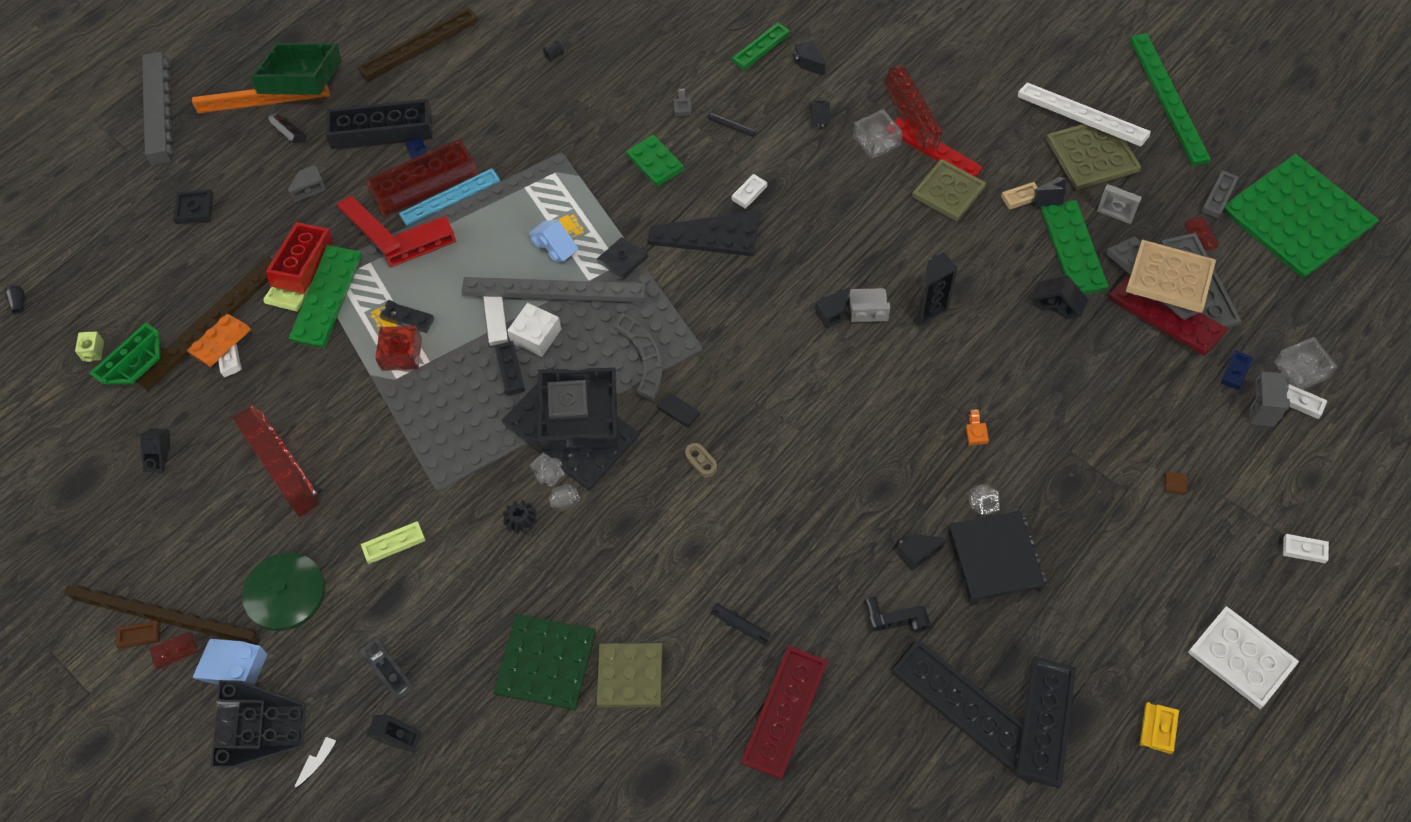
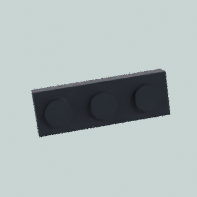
(510, 368)

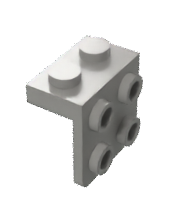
(869, 305)

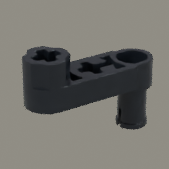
(915, 616)

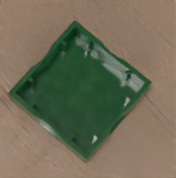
(296, 68)

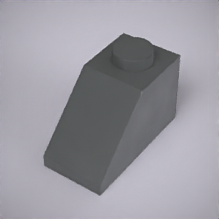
(306, 184)

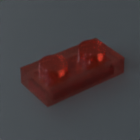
(1203, 231)
(173, 650)

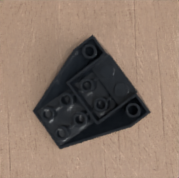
(254, 725)

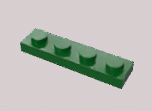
(761, 46)

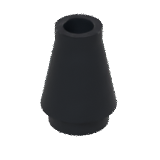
(15, 298)

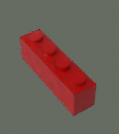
(421, 241)

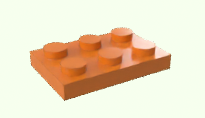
(218, 340)

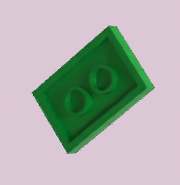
(655, 160)

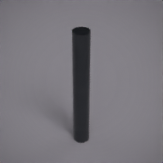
(733, 125)

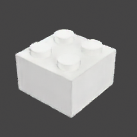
(534, 329)

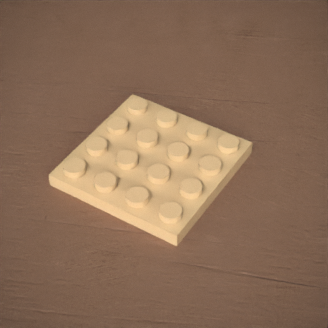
(1171, 276)

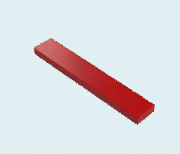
(368, 225)

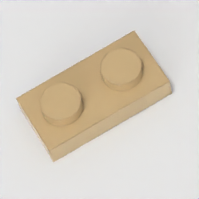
(1019, 196)

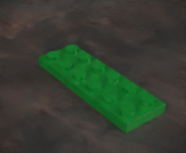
(1074, 246)
(325, 296)

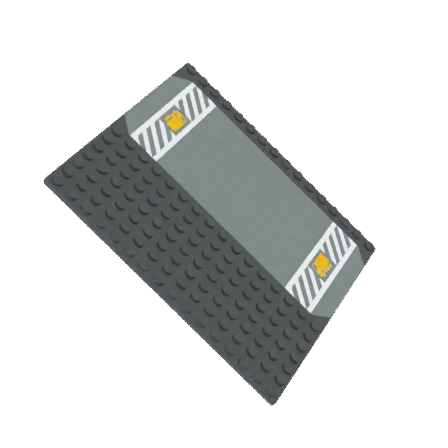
(458, 394)

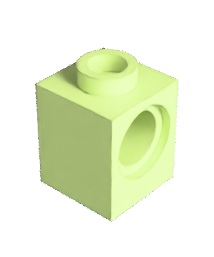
(89, 346)

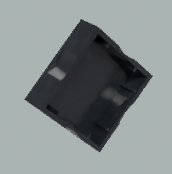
(594, 431)

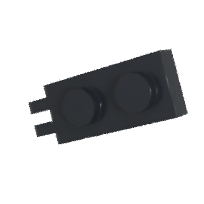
(287, 128)

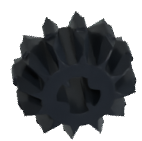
(513, 522)

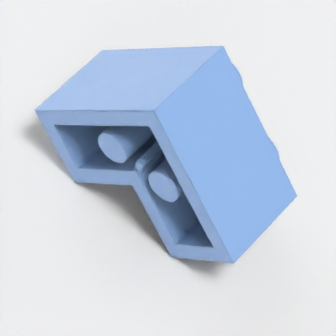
(555, 239)

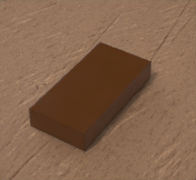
(138, 634)

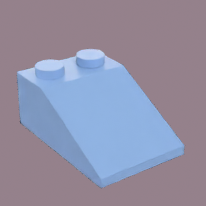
(230, 662)

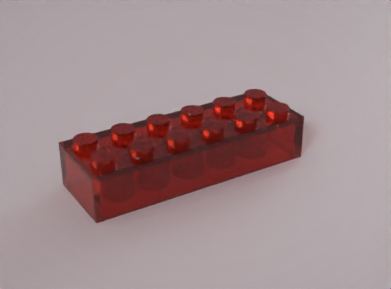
(421, 177)
(277, 460)

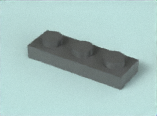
(1220, 194)

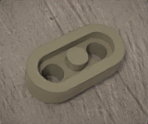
(702, 461)

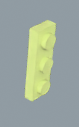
(393, 542)

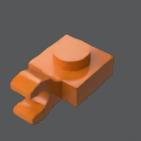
(976, 431)

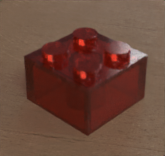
(398, 348)

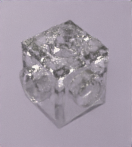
(547, 469)
(984, 499)

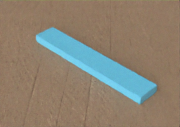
(449, 197)

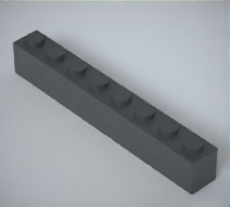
(157, 108)

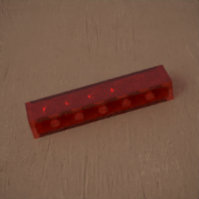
(913, 108)

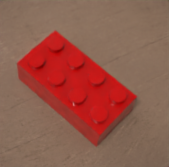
(298, 257)

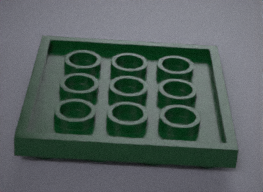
(545, 662)

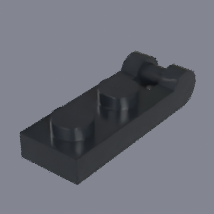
(406, 316)

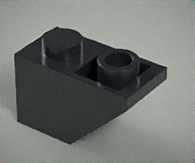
(833, 307)
(155, 449)

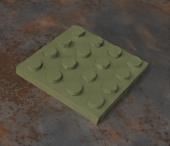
(1092, 155)

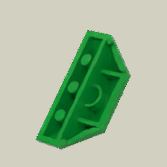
(130, 358)

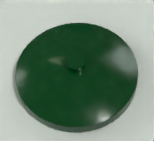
(283, 591)

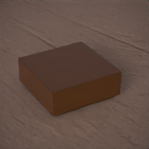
(1175, 483)

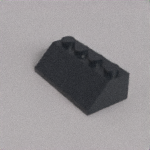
(936, 288)

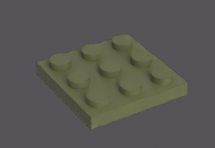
(949, 190)
(629, 675)

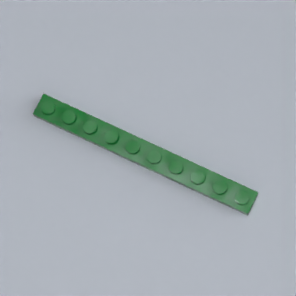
(1170, 100)

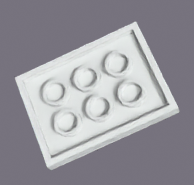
(1243, 657)

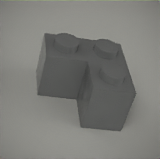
(1270, 399)

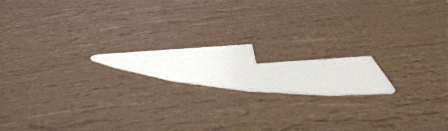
(314, 762)

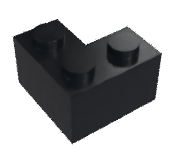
(1062, 294)

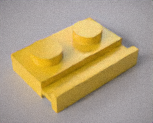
(1159, 728)

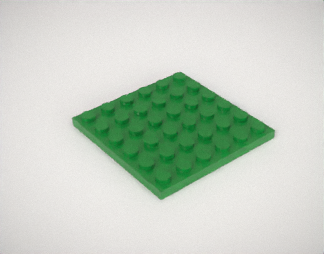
(1299, 215)

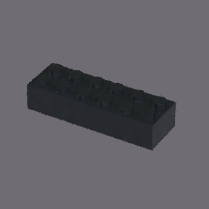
(379, 123)

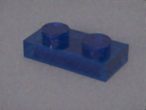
(416, 147)
(1236, 370)

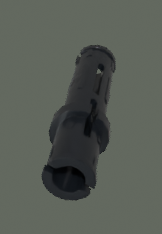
(732, 619)

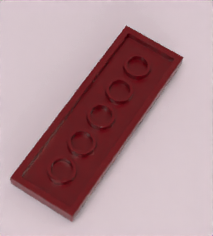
(1195, 332)
(784, 713)

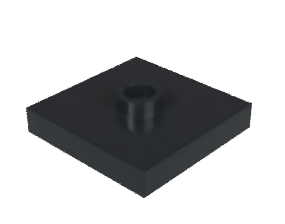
(193, 206)
(622, 257)

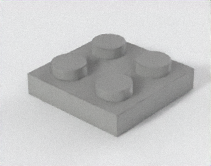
(1119, 204)

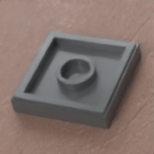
(567, 399)

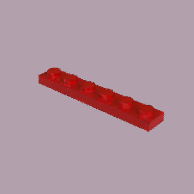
(942, 152)

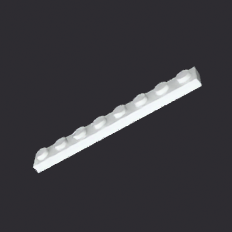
(1084, 114)

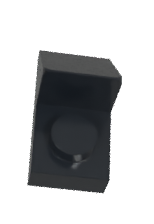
(1051, 193)

